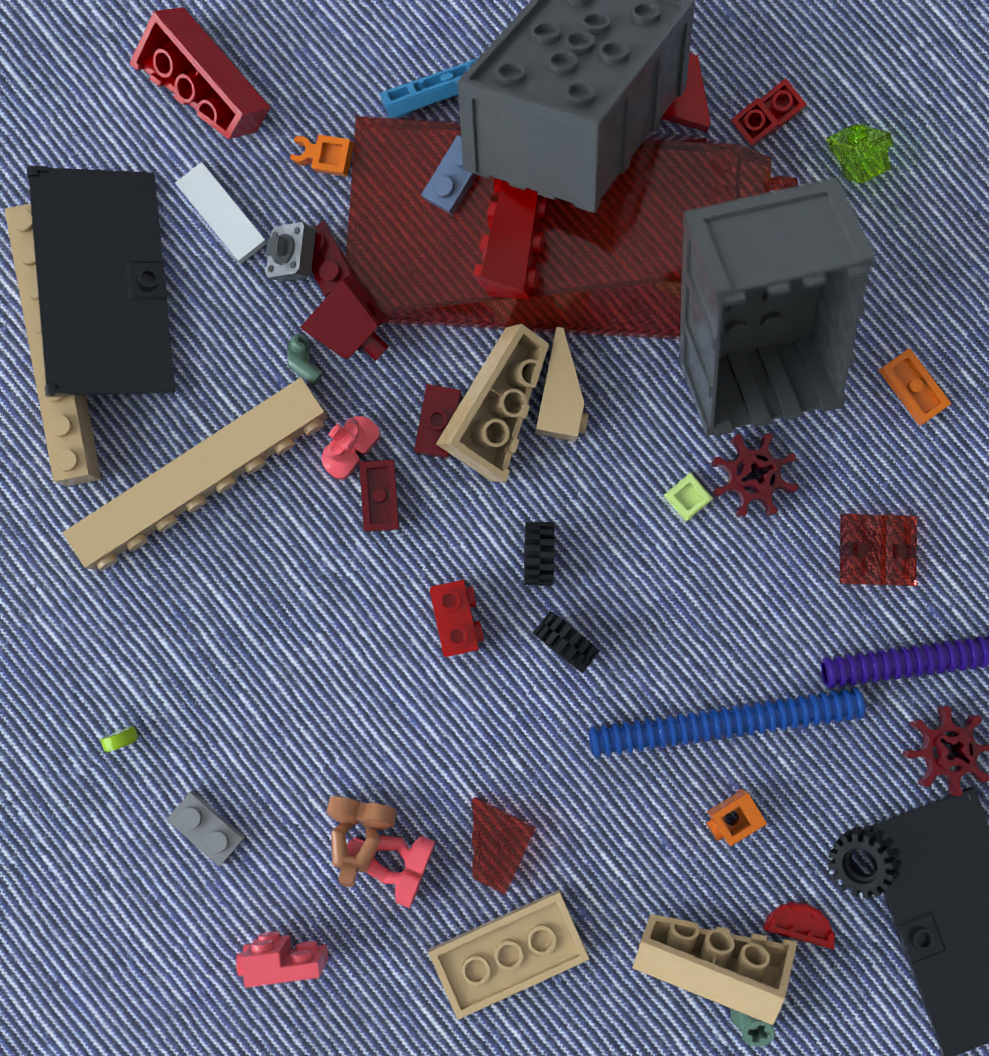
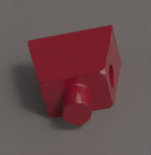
(348, 321)

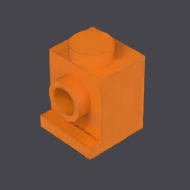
(747, 821)

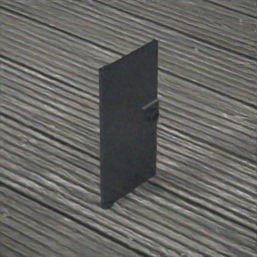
(100, 282)
(944, 913)

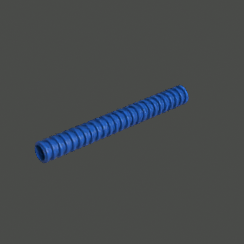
(727, 722)

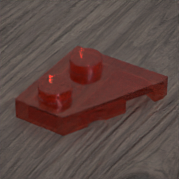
(498, 844)

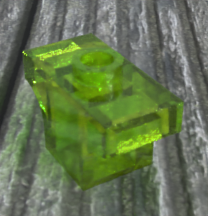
(861, 151)

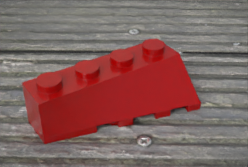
(198, 73)
(512, 242)

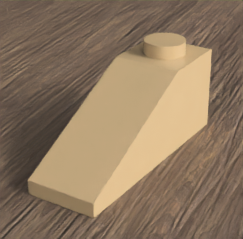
(562, 399)

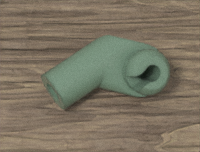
(299, 359)

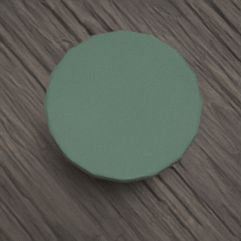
(753, 1030)

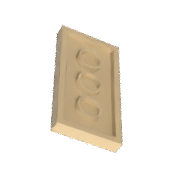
(508, 954)

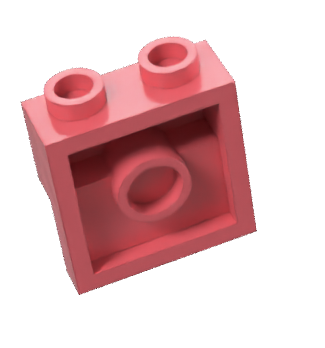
(274, 961)

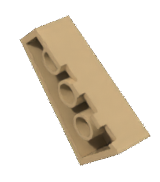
(492, 411)
(718, 965)

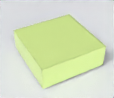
(687, 497)

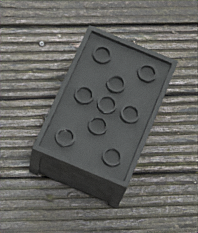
(573, 93)
(771, 304)

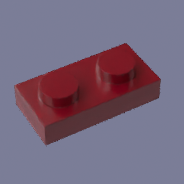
(329, 261)
(379, 495)

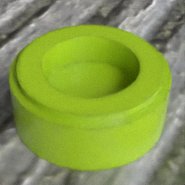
(119, 739)

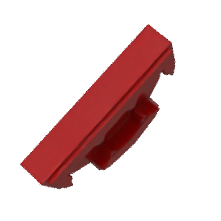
(801, 923)

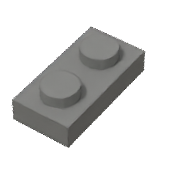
(205, 828)

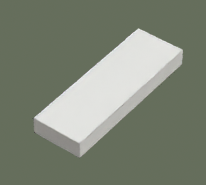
(221, 213)

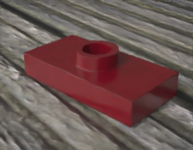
(436, 412)

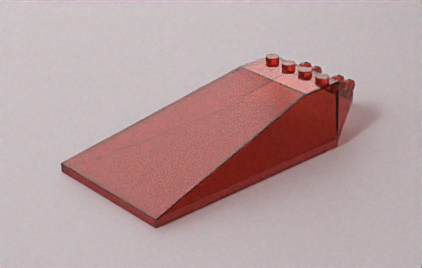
(596, 271)

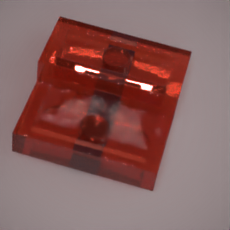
(878, 550)

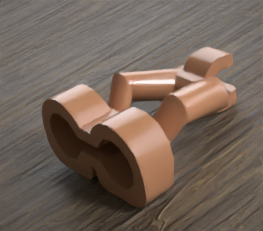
(350, 813)

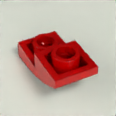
(769, 113)

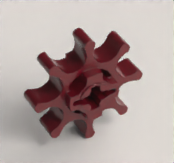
(760, 488)
(935, 752)

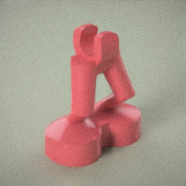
(356, 436)
(415, 860)

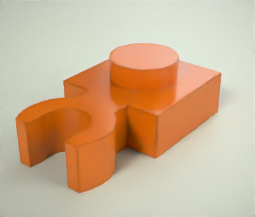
(328, 155)

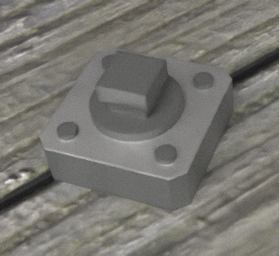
(290, 252)

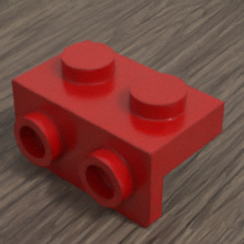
(454, 618)

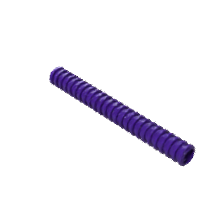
(906, 662)

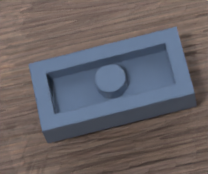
(449, 180)

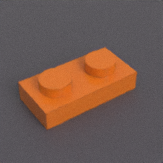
(914, 387)

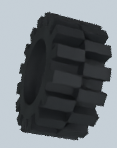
(539, 553)
(566, 641)
(880, 849)

